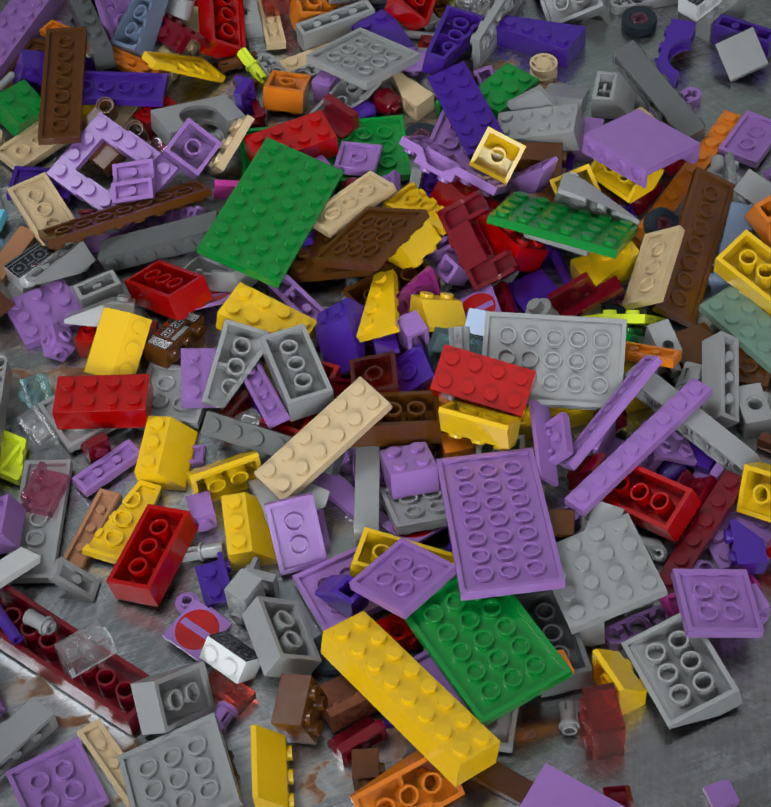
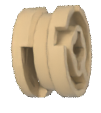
(543, 67)

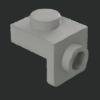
(269, 579)

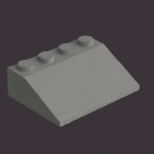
(682, 674)

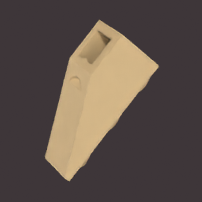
(416, 99)

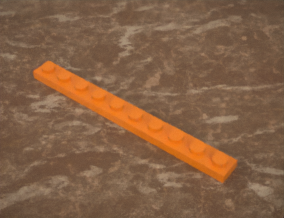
(676, 191)

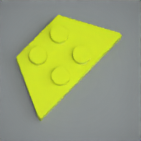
(633, 317)
(13, 457)

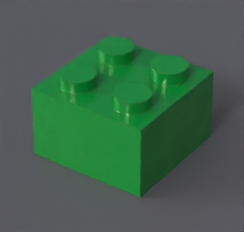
(19, 107)

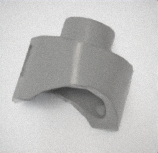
(541, 306)

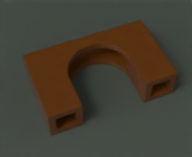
(537, 153)

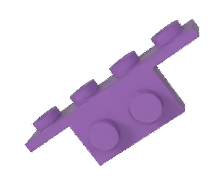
(551, 441)

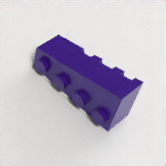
(541, 36)
(450, 39)
(31, 68)

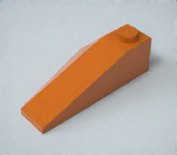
(306, 9)
(408, 784)

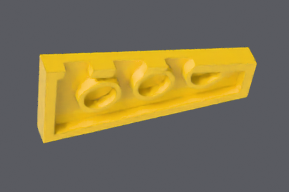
(183, 64)
(413, 198)
(380, 311)
(113, 536)

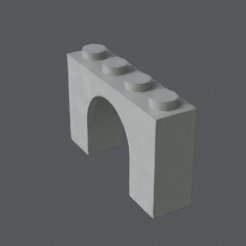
(215, 111)

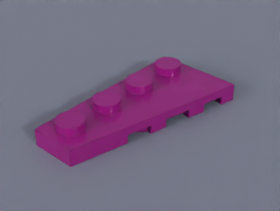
(423, 281)

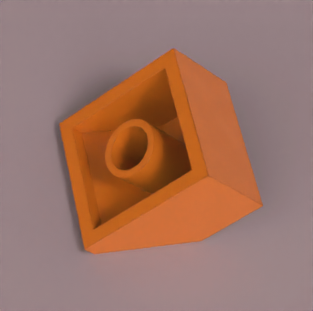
(286, 92)

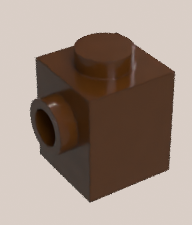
(365, 766)

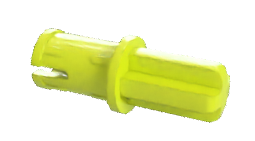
(252, 65)

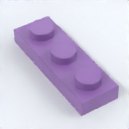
(106, 468)

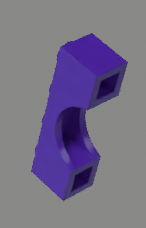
(678, 39)

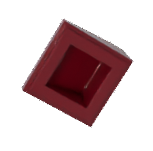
(620, 794)

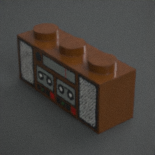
(166, 343)

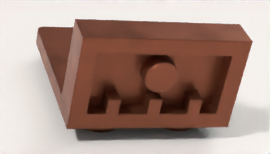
(344, 704)

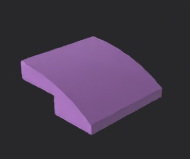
(133, 181)

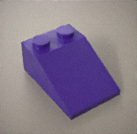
(385, 26)
(338, 331)

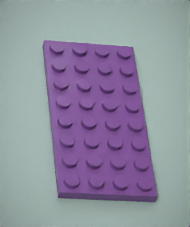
(499, 524)

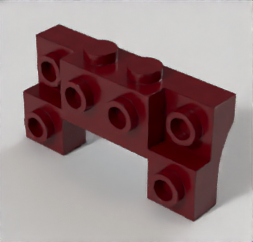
(471, 244)

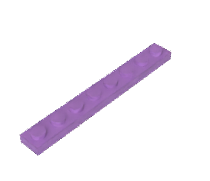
(638, 447)

